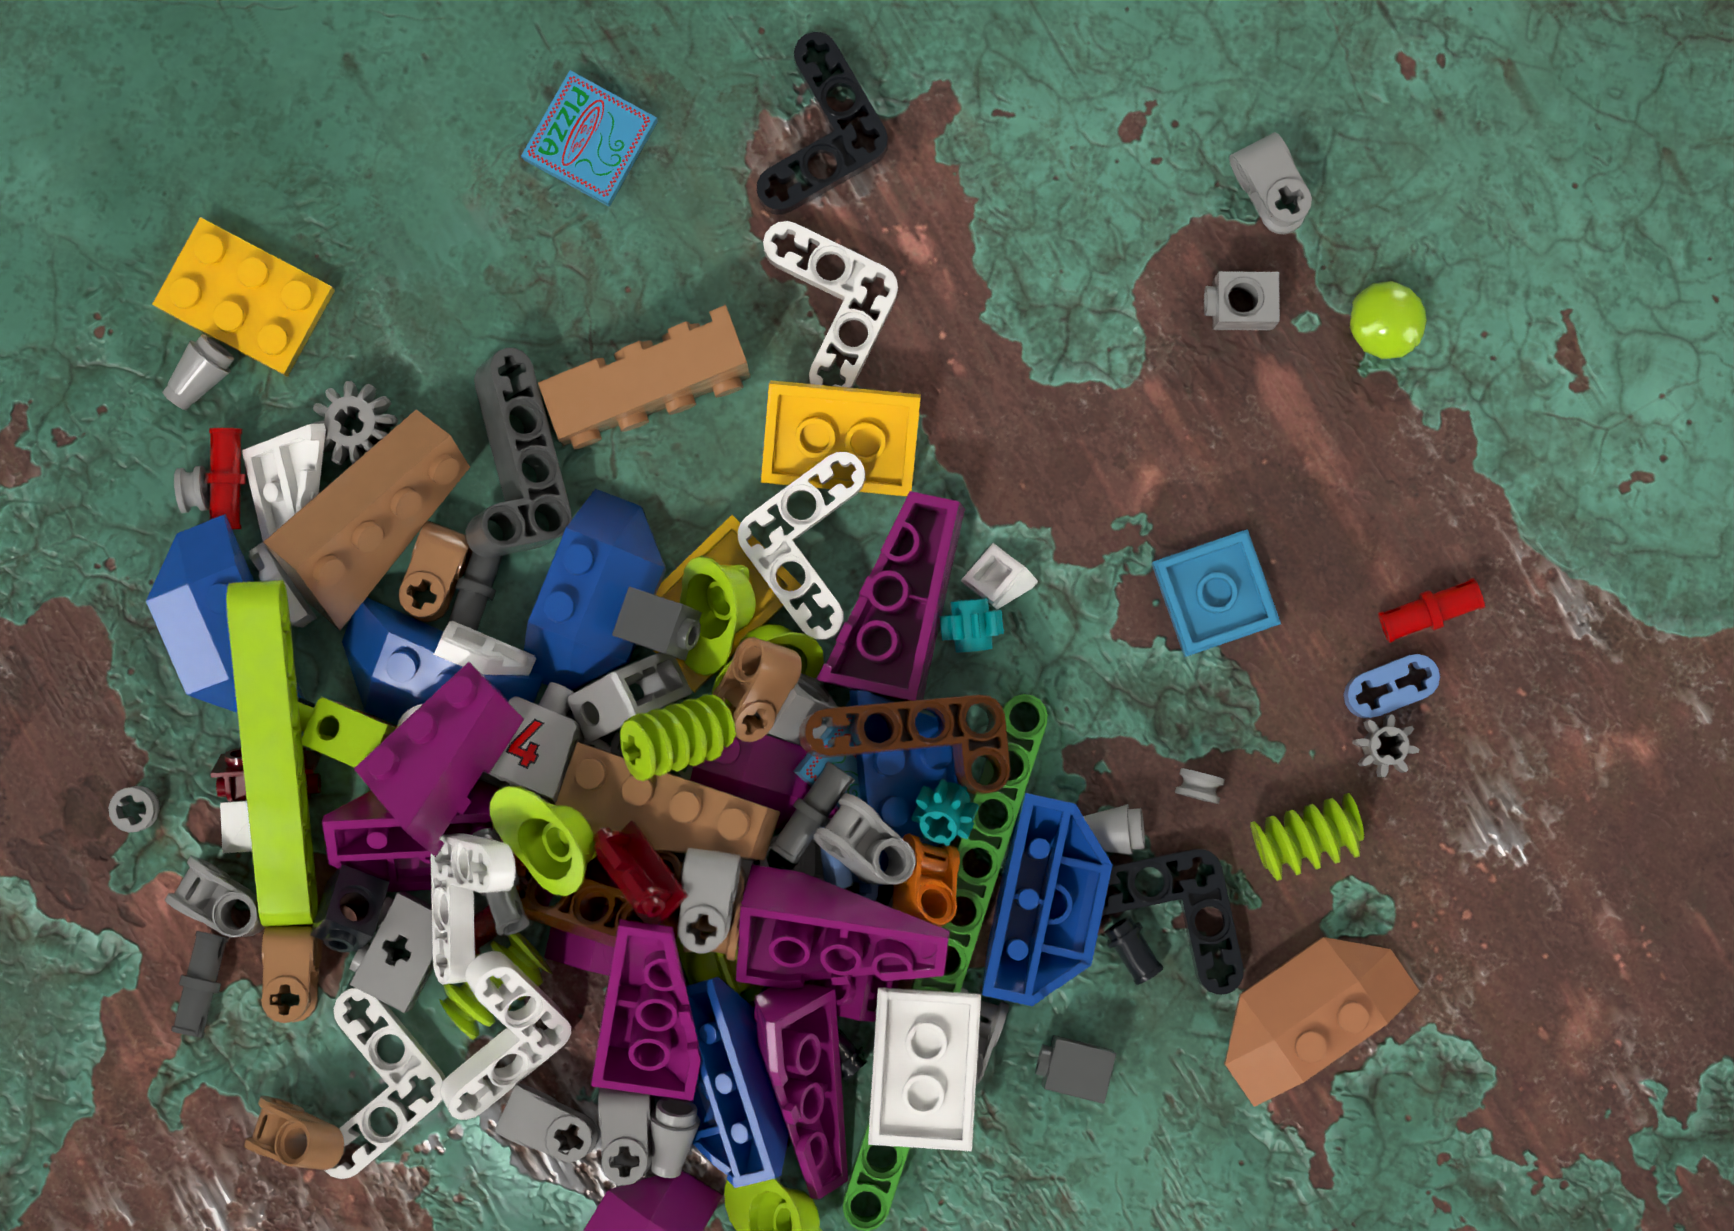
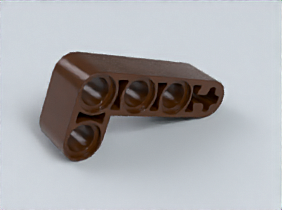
(903, 734)
(576, 911)

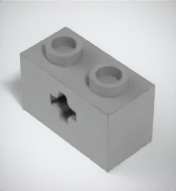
(402, 980)

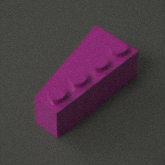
(896, 619)

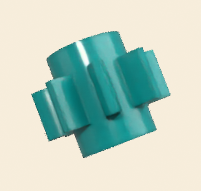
(971, 625)
(945, 812)

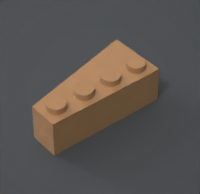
(646, 380)
(367, 517)
(665, 808)

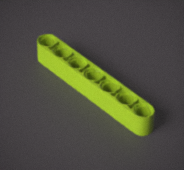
(272, 752)

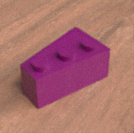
(440, 754)

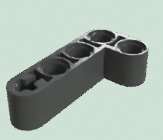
(509, 452)

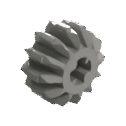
(370, 414)

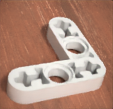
(847, 288)
(784, 548)
(458, 870)
(520, 1037)
(397, 1076)

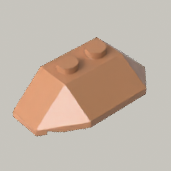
(1313, 1014)

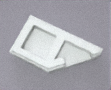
(271, 570)
(486, 654)

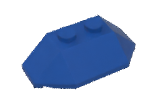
(579, 603)
(192, 609)
(398, 667)
(1046, 903)
(733, 1093)

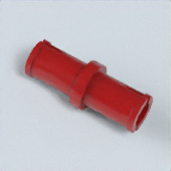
(225, 474)
(1431, 610)

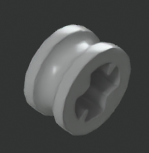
(191, 489)
(1199, 785)
(138, 794)

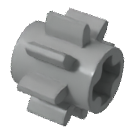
(1372, 743)

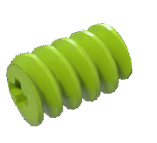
(676, 736)
(1310, 836)
(461, 1001)

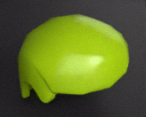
(1388, 320)

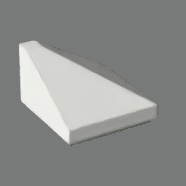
(998, 577)
(235, 827)

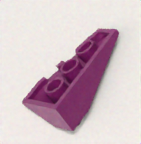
(758, 773)

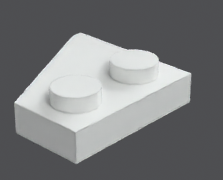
(284, 474)

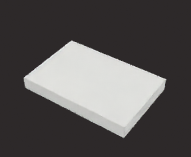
(924, 1069)

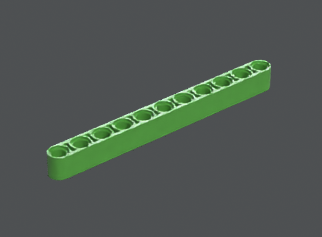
(963, 938)

